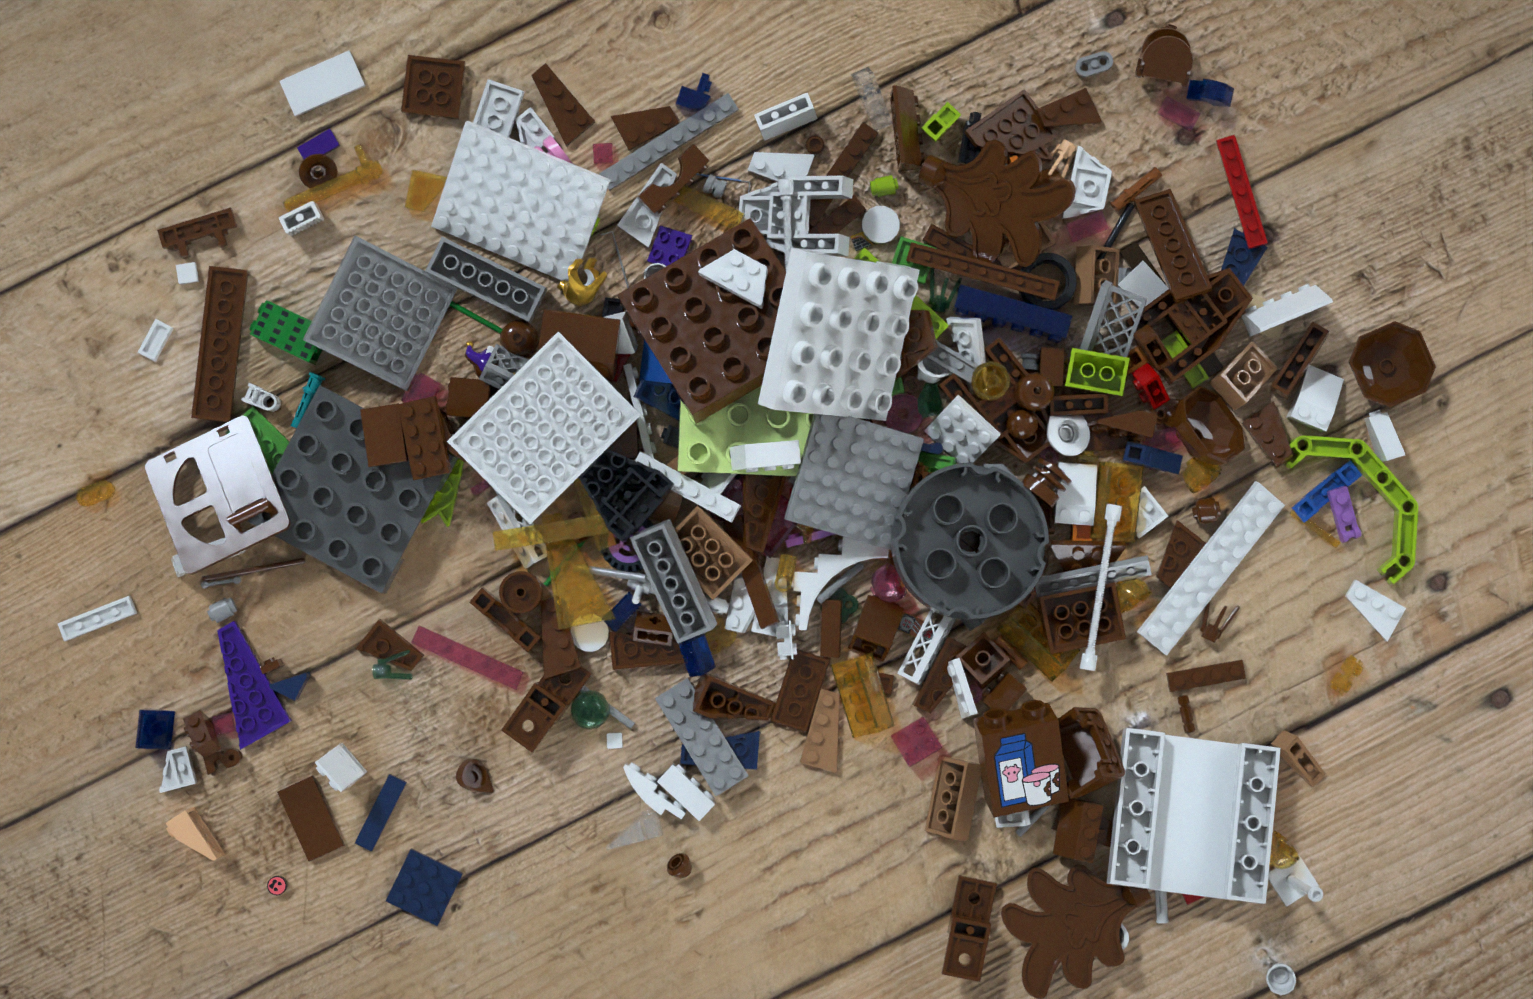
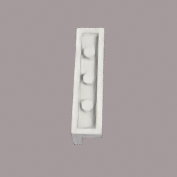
(506, 518)
(930, 652)

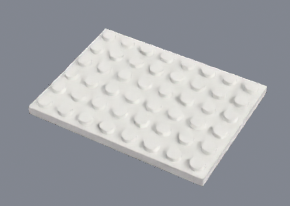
(519, 201)
(544, 428)

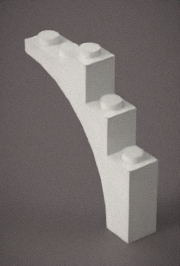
(828, 566)

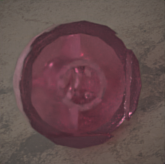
(887, 584)

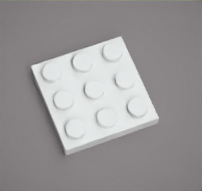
(962, 431)

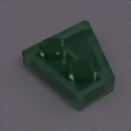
(930, 401)

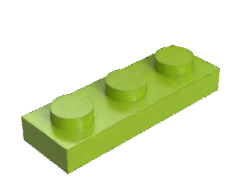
(1174, 345)

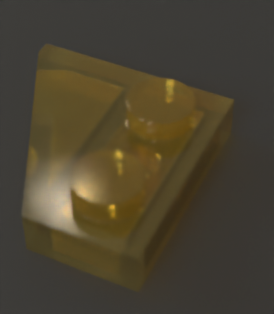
(423, 190)

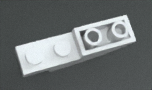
(645, 788)

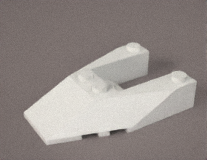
(766, 212)

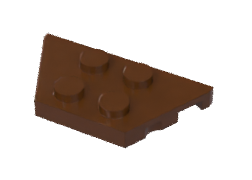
(1104, 440)
(1084, 554)

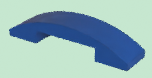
(1318, 497)

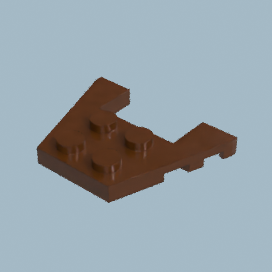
(918, 341)

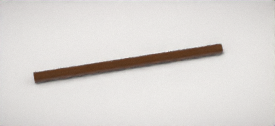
(253, 569)

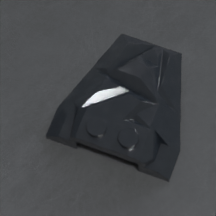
(624, 491)

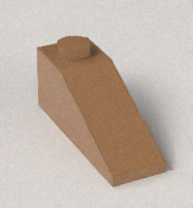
(1298, 757)

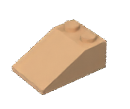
(194, 833)

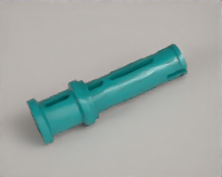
(309, 391)

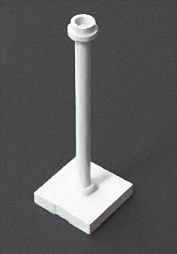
(1295, 883)

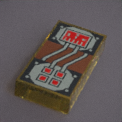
(911, 625)

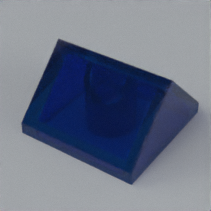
(155, 729)

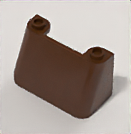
(1088, 751)

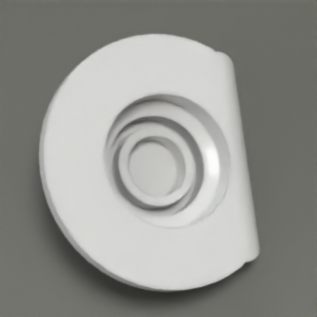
(1068, 434)

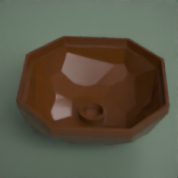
(1392, 364)
(1208, 427)

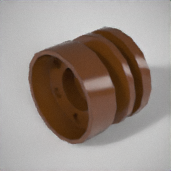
(1046, 482)

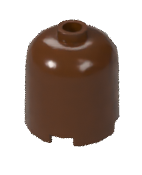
(1025, 394)

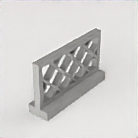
(1099, 314)
(501, 375)

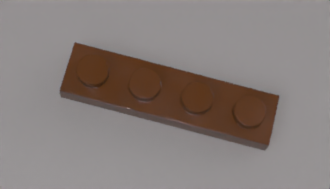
(1206, 675)

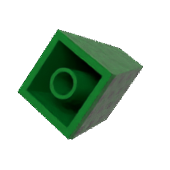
(284, 331)

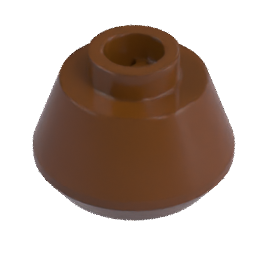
(679, 866)

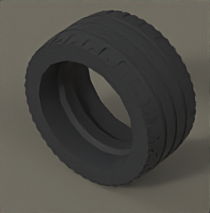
(1070, 276)

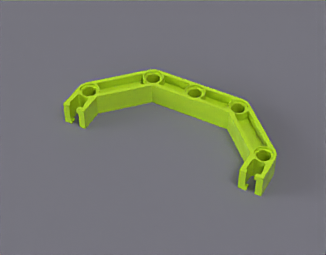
(1391, 490)

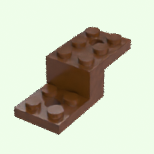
(544, 706)
(969, 928)

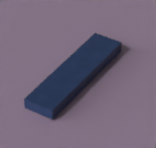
(380, 812)

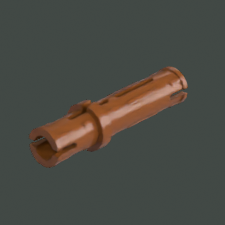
(1131, 193)

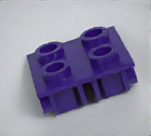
(669, 246)

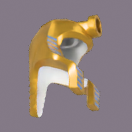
(575, 290)

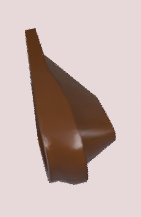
(474, 777)

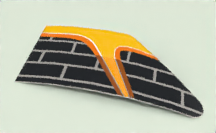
(860, 241)

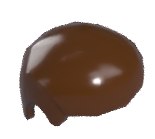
(1022, 424)

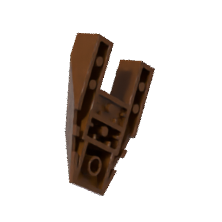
(1201, 319)
(998, 411)

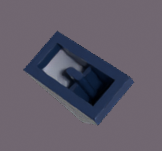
(292, 686)

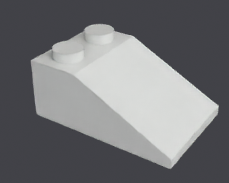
(1316, 399)
(1079, 499)

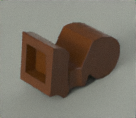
(228, 759)

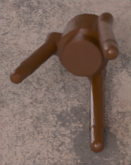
(1211, 631)

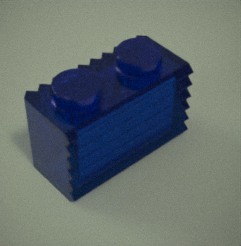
(623, 611)
(697, 655)

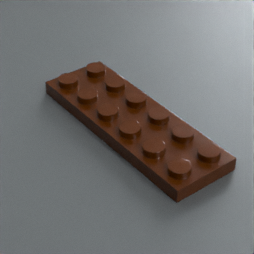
(1172, 245)

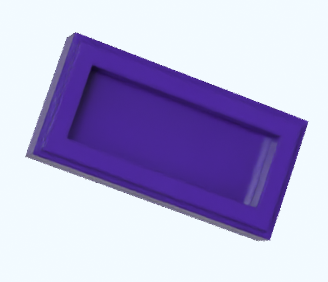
(320, 144)

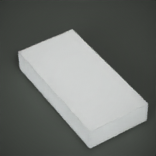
(155, 340)

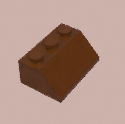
(1078, 829)

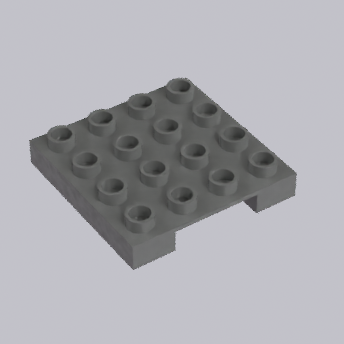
(340, 506)

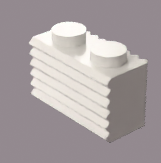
(301, 218)

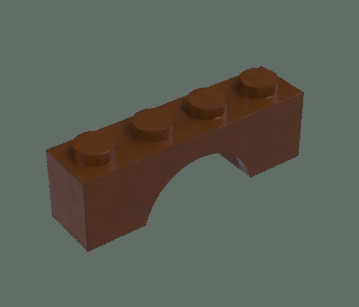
(691, 162)
(506, 619)

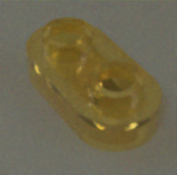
(95, 494)

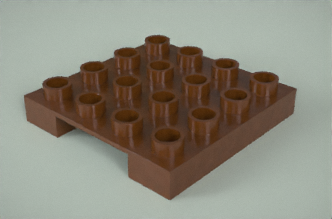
(702, 333)

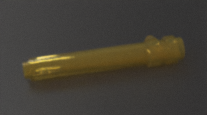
(361, 174)

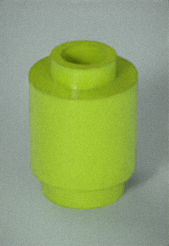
(884, 186)

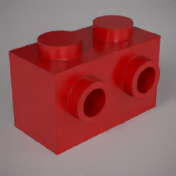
(1150, 386)

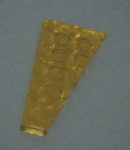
(574, 587)

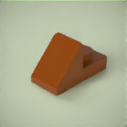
(1136, 360)

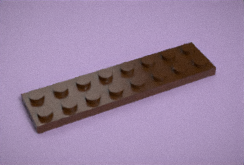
(219, 344)

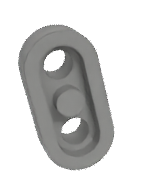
(1093, 64)

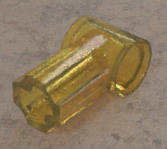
(785, 571)

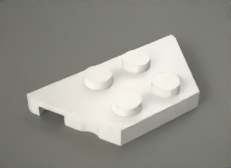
(1091, 185)
(739, 276)

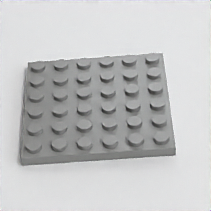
(380, 313)
(853, 478)

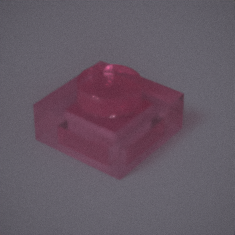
(602, 153)

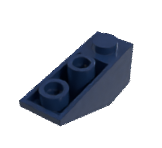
(1152, 458)

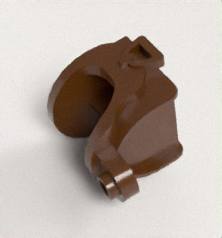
(1166, 56)

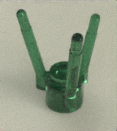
(939, 302)
(383, 671)

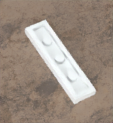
(97, 618)

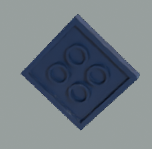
(424, 887)

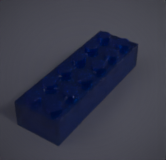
(1012, 313)

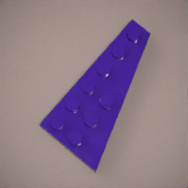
(252, 700)

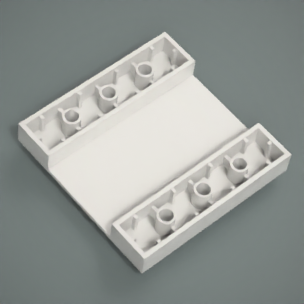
(838, 336)
(1194, 816)

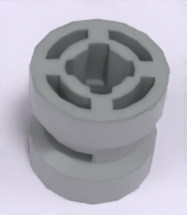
(714, 186)

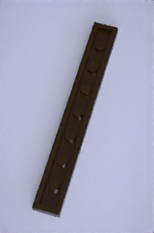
(1133, 257)

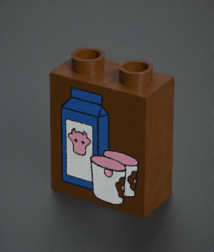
(1021, 758)

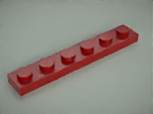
(1241, 192)

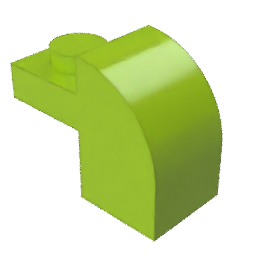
(941, 122)

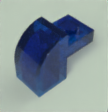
(1210, 91)
(695, 100)

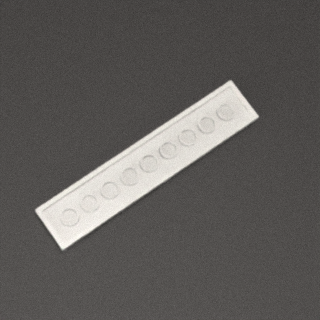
(1211, 568)

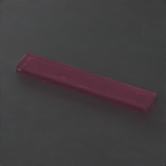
(467, 657)

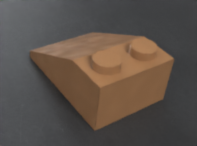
(1243, 375)

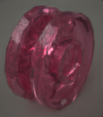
(914, 418)

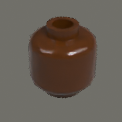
(1206, 510)

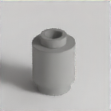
(222, 610)

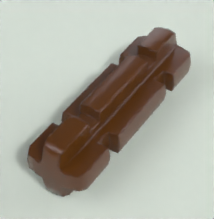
(1186, 714)

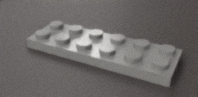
(701, 739)

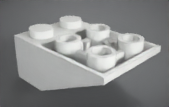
(340, 768)

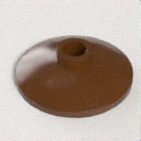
(313, 178)

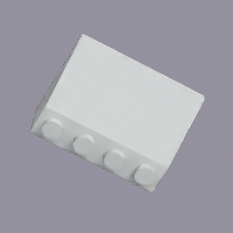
(1285, 309)

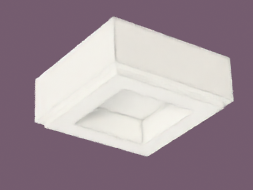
(187, 273)

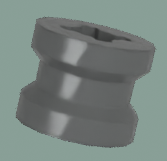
(1030, 361)

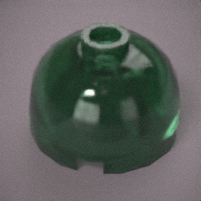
(590, 710)

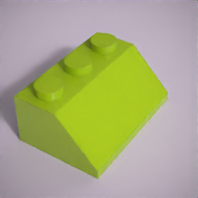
(1097, 371)

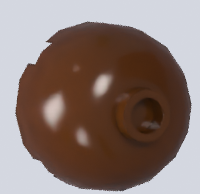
(519, 338)

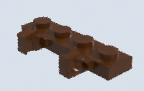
(211, 225)

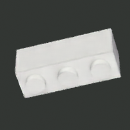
(785, 116)
(687, 791)

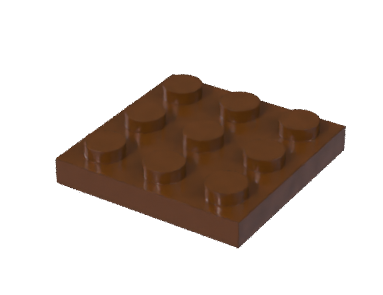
(433, 86)

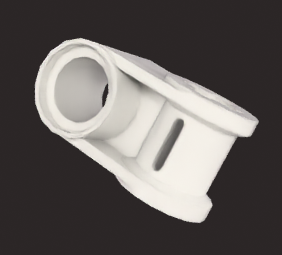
(258, 397)

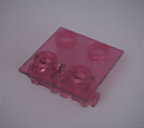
(916, 741)

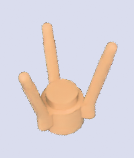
(1065, 151)

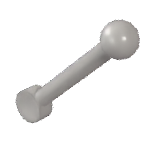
(236, 580)

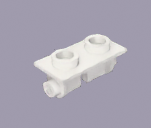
(787, 647)

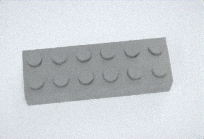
(486, 280)
(673, 581)

